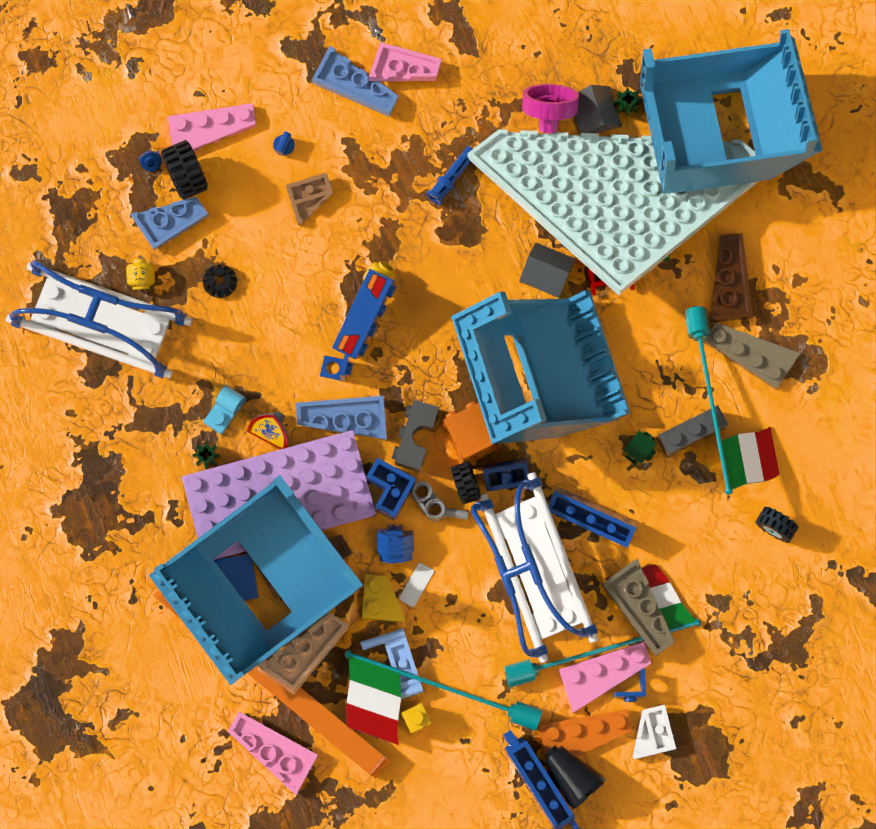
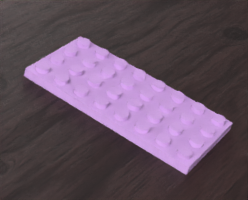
(321, 474)

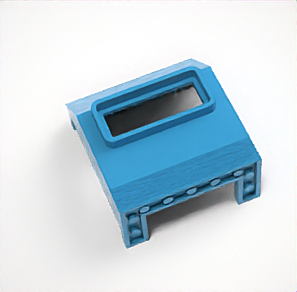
(686, 124)
(562, 360)
(289, 554)

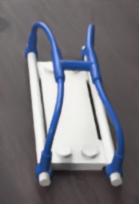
(98, 317)
(541, 565)

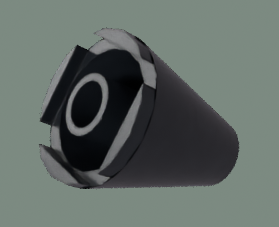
(573, 775)

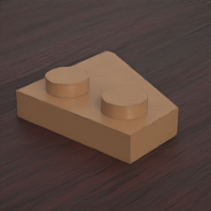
(308, 195)

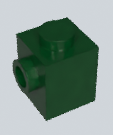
(640, 448)

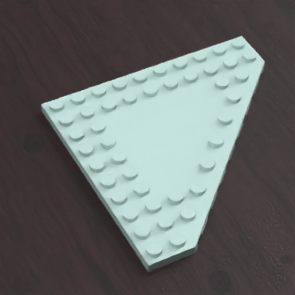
(602, 196)

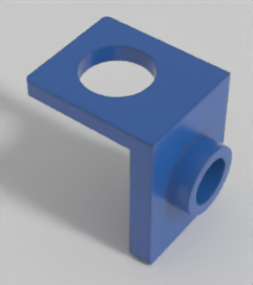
(345, 368)
(632, 696)

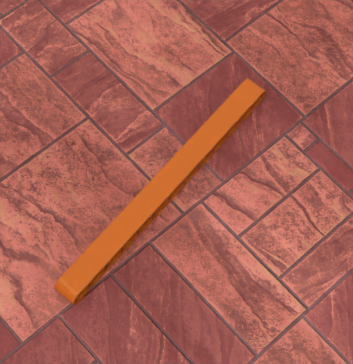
(319, 718)

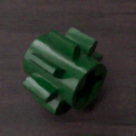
(623, 106)
(201, 452)

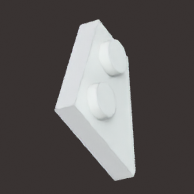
(653, 733)

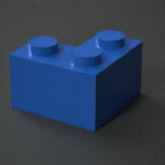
(396, 487)

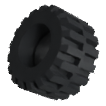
(184, 169)

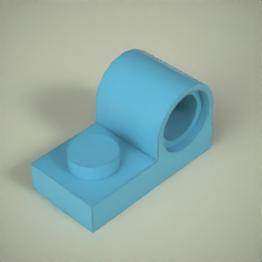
(226, 407)

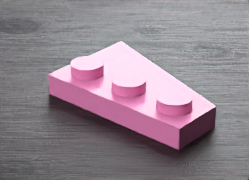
(403, 65)

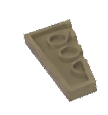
(757, 356)
(635, 600)

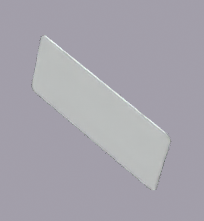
(416, 584)

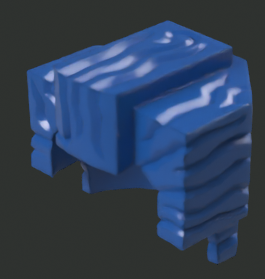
(395, 544)

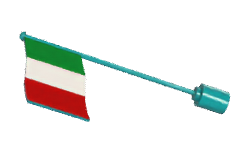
(745, 456)
(671, 609)
(376, 699)

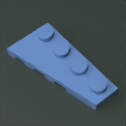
(345, 79)
(361, 415)

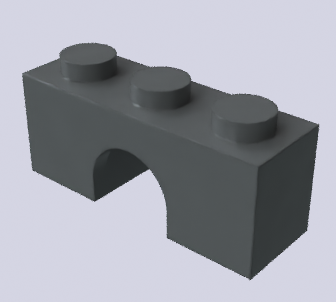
(420, 417)
(690, 431)

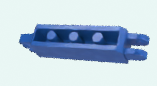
(538, 782)

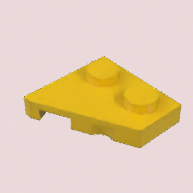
(380, 600)

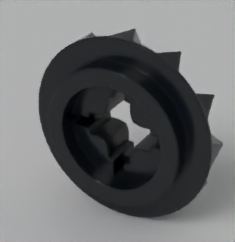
(220, 290)

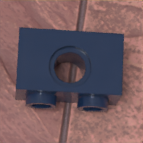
(505, 474)

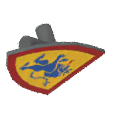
(270, 429)

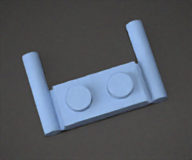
(399, 657)

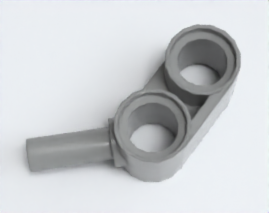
(431, 500)

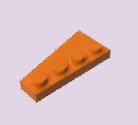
(585, 733)

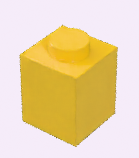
(416, 718)

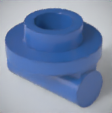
(284, 144)
(150, 160)

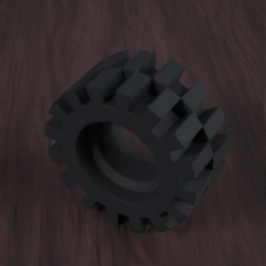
(465, 482)

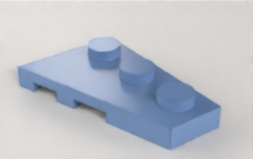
(169, 221)

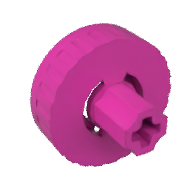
(550, 104)

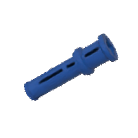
(446, 182)

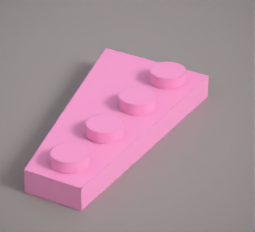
(211, 125)
(598, 675)
(277, 753)

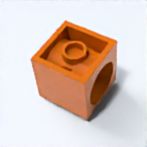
(469, 433)

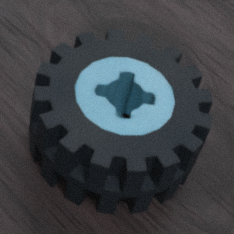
(776, 524)

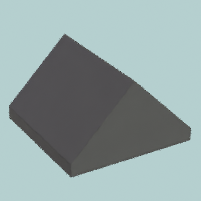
(596, 110)
(547, 270)

